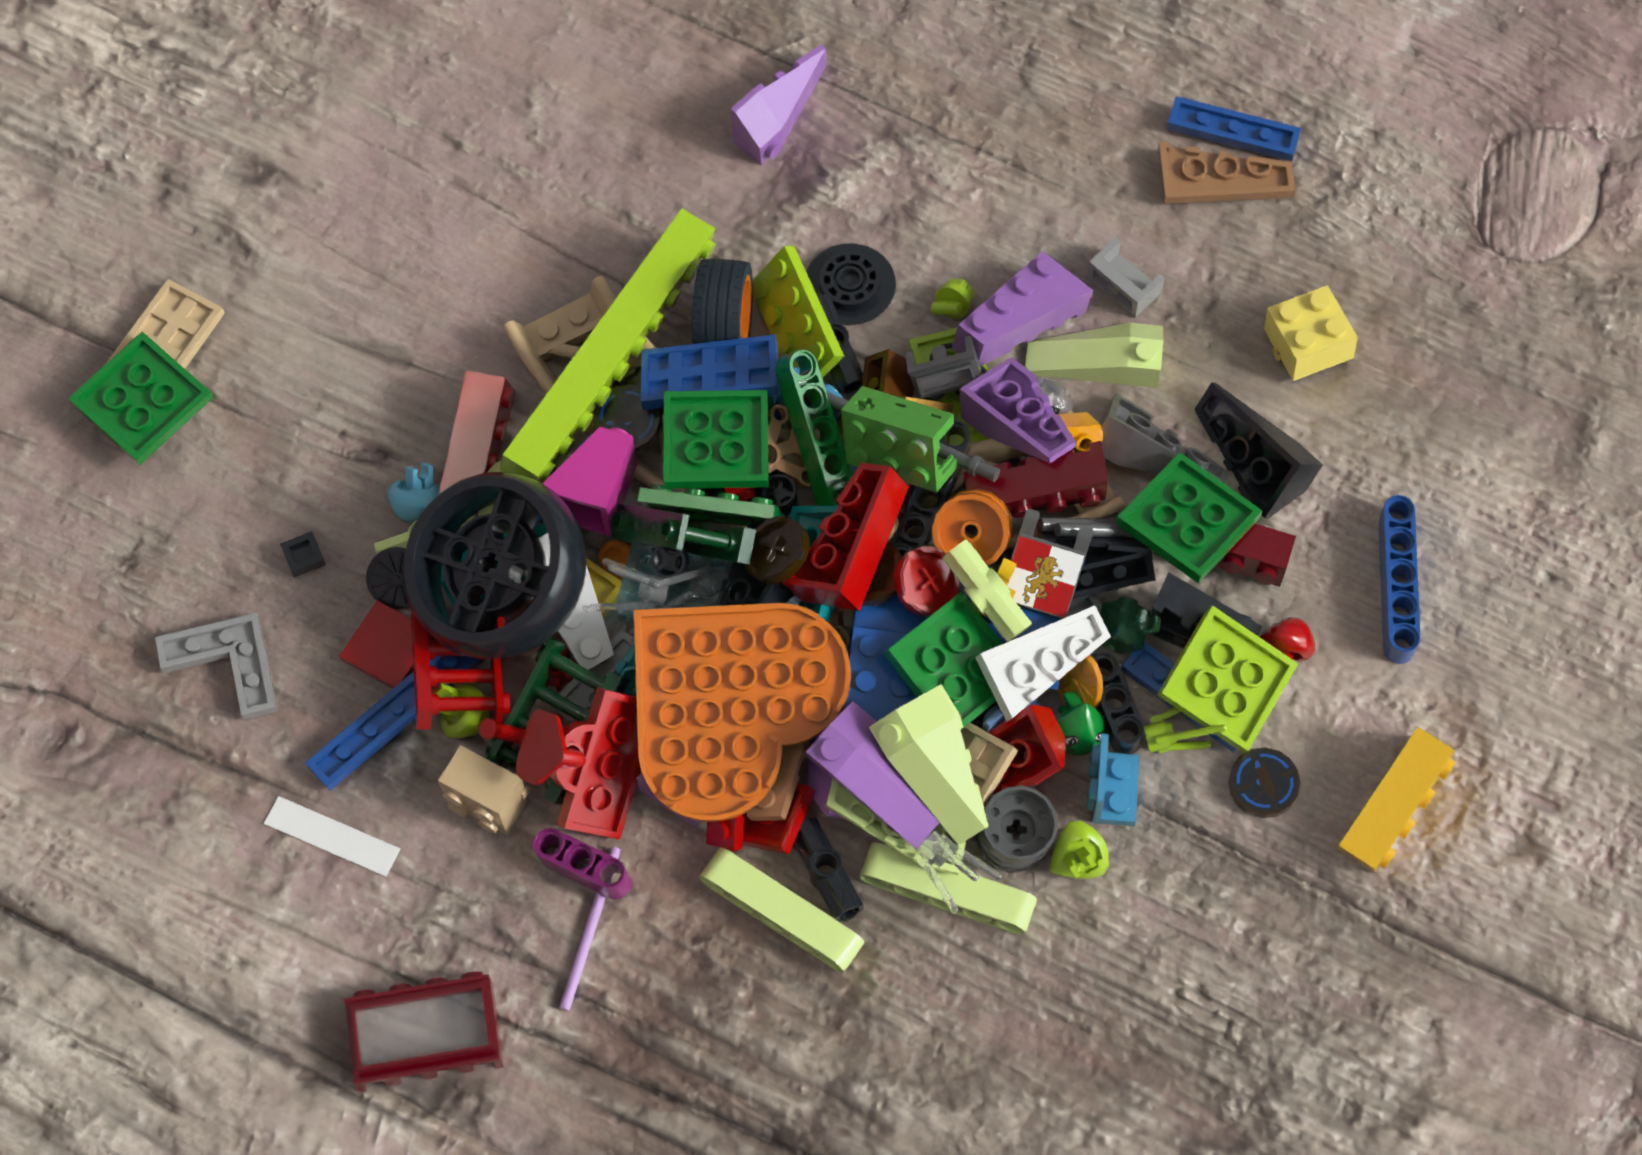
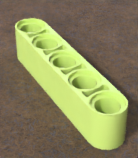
(978, 900)
(781, 909)

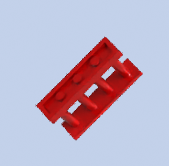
(429, 676)

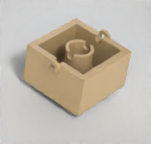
(483, 791)

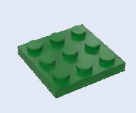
(140, 398)
(715, 439)
(1188, 517)
(945, 653)

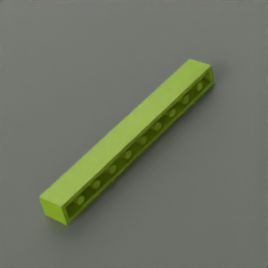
(609, 348)

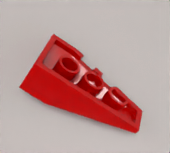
(1038, 743)

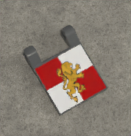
(1045, 570)

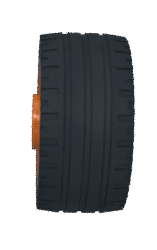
(722, 300)

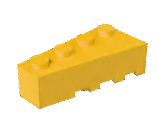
(1397, 799)

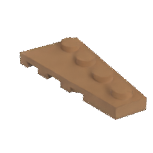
(1211, 177)

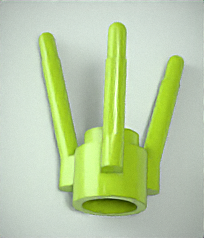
(1163, 739)

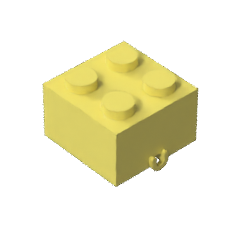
(1310, 333)

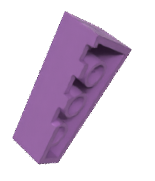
(1025, 306)

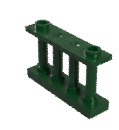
(679, 531)
(547, 658)

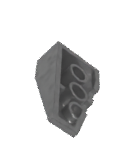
(1140, 445)

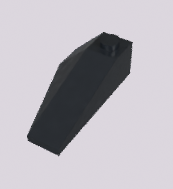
(1261, 456)

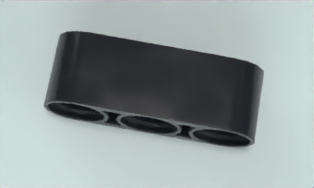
(1121, 718)

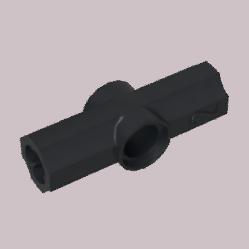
(847, 372)
(833, 886)

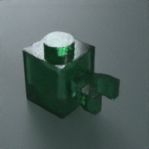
(1127, 624)

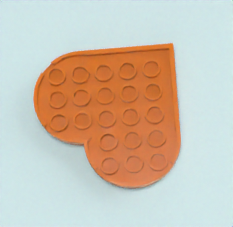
(726, 696)

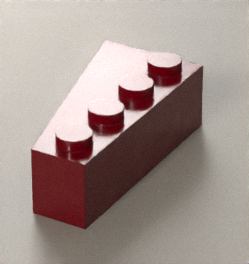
(1049, 486)

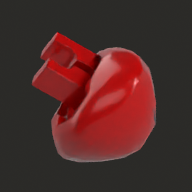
(1291, 638)

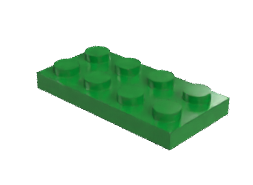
(694, 503)

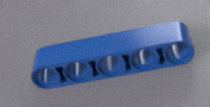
(1394, 593)

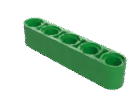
(805, 419)

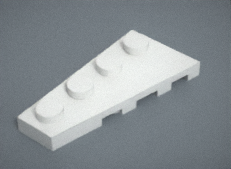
(583, 631)
(1035, 661)

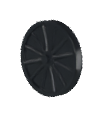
(386, 578)

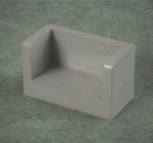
(1123, 280)

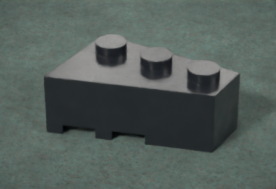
(1109, 563)
(1182, 609)

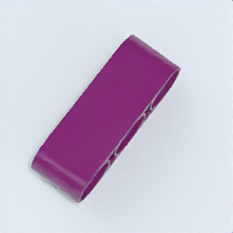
(571, 852)

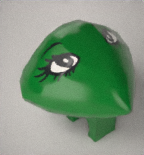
(1080, 725)

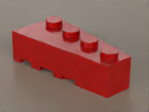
(851, 540)

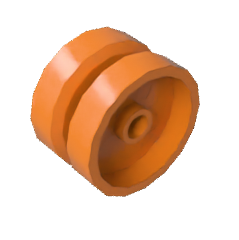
(979, 509)

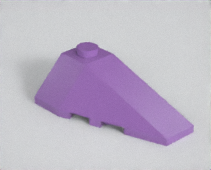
(1015, 412)

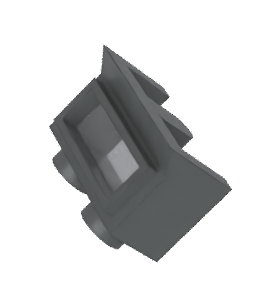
(944, 372)

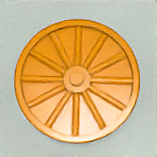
(1085, 680)

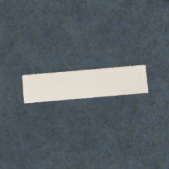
(332, 836)

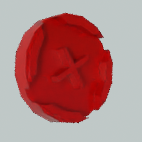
(925, 581)

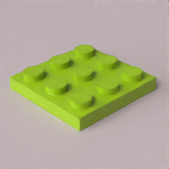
(1227, 678)

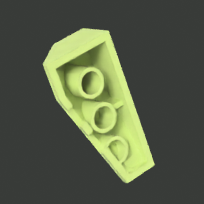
(930, 754)

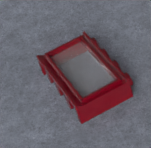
(423, 1029)

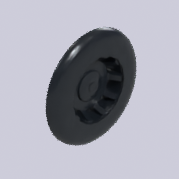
(850, 278)

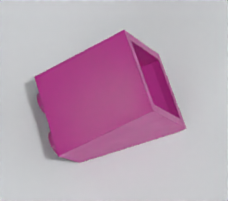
(597, 478)

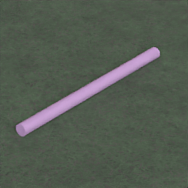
(585, 943)

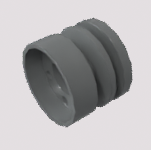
(1033, 819)

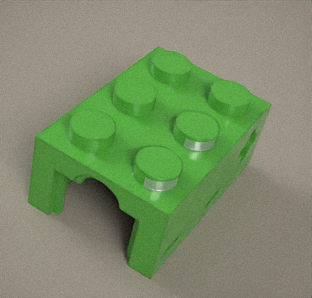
(897, 436)

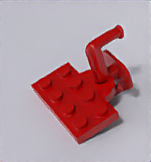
(596, 769)

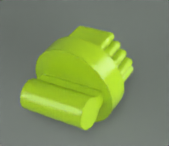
(953, 299)

